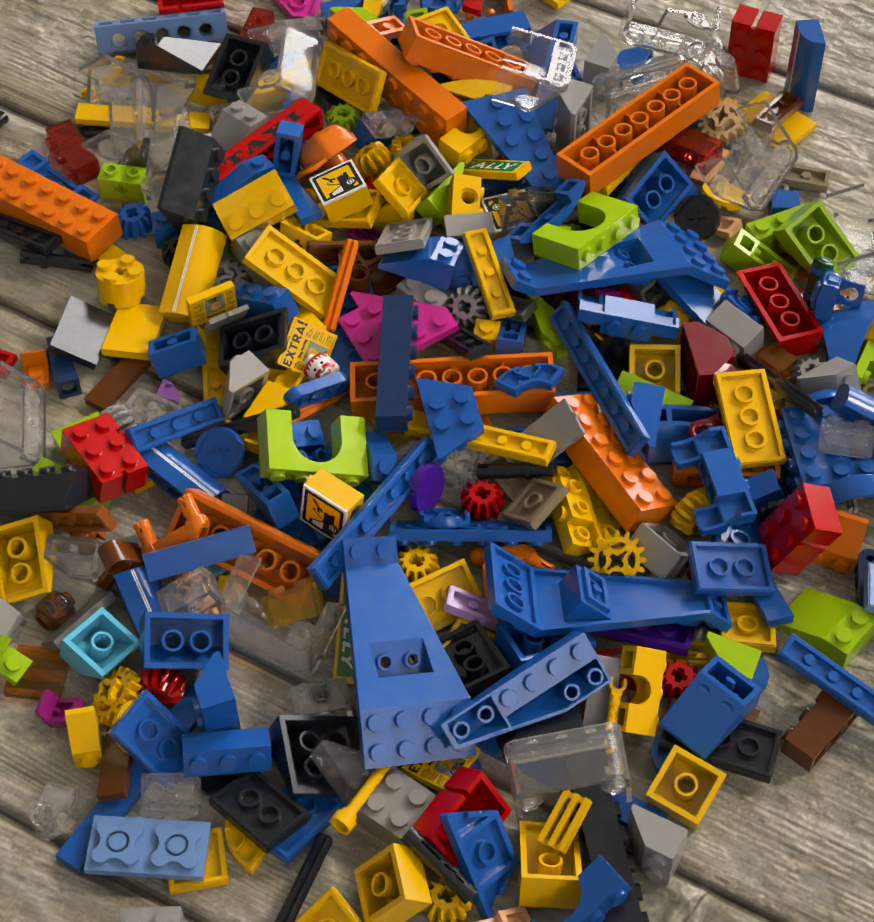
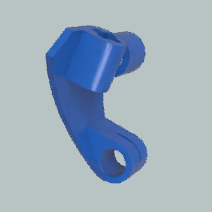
(847, 331)

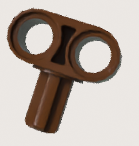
(361, 271)
(118, 557)

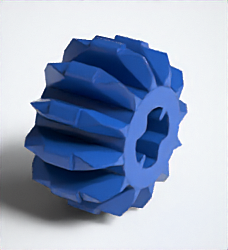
(135, 220)

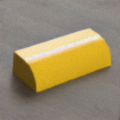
(192, 269)

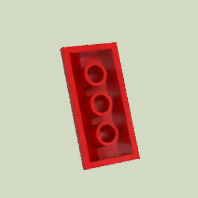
(782, 308)

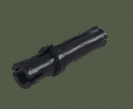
(56, 261)
(515, 470)
(439, 865)

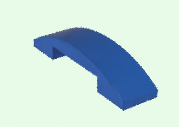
(40, 165)
(567, 198)

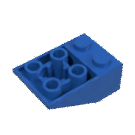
(311, 444)
(711, 707)

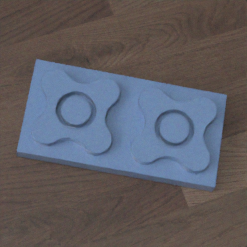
(148, 848)

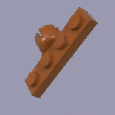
(81, 521)

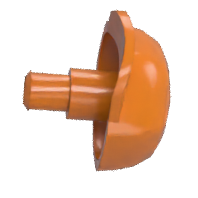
(324, 150)

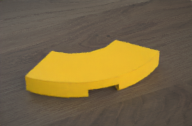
(242, 849)

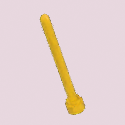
(344, 818)

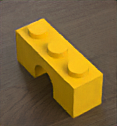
(461, 146)
(647, 670)

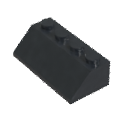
(190, 178)
(44, 489)

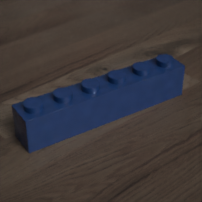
(395, 363)

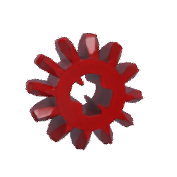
(482, 500)
(677, 678)
(163, 684)

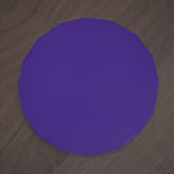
(426, 487)

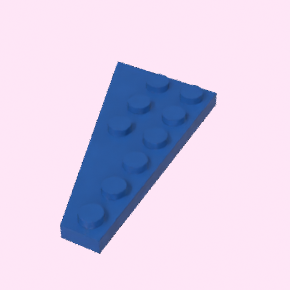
(517, 138)

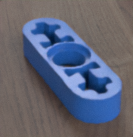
(317, 390)

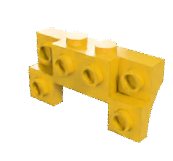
(271, 397)
(575, 514)

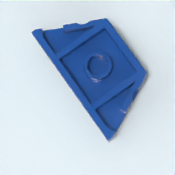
(450, 415)
(482, 853)

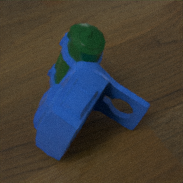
(824, 289)

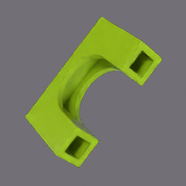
(576, 249)
(282, 460)

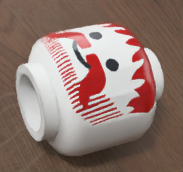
(319, 366)

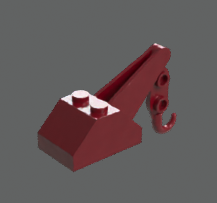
(702, 355)

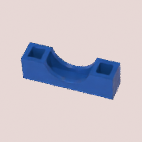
(600, 891)

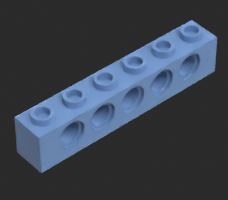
(171, 22)

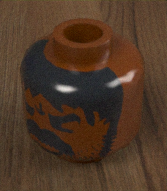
(54, 610)

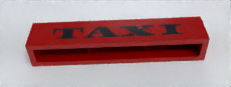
(263, 139)

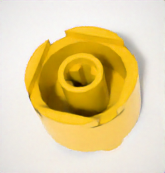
(120, 281)

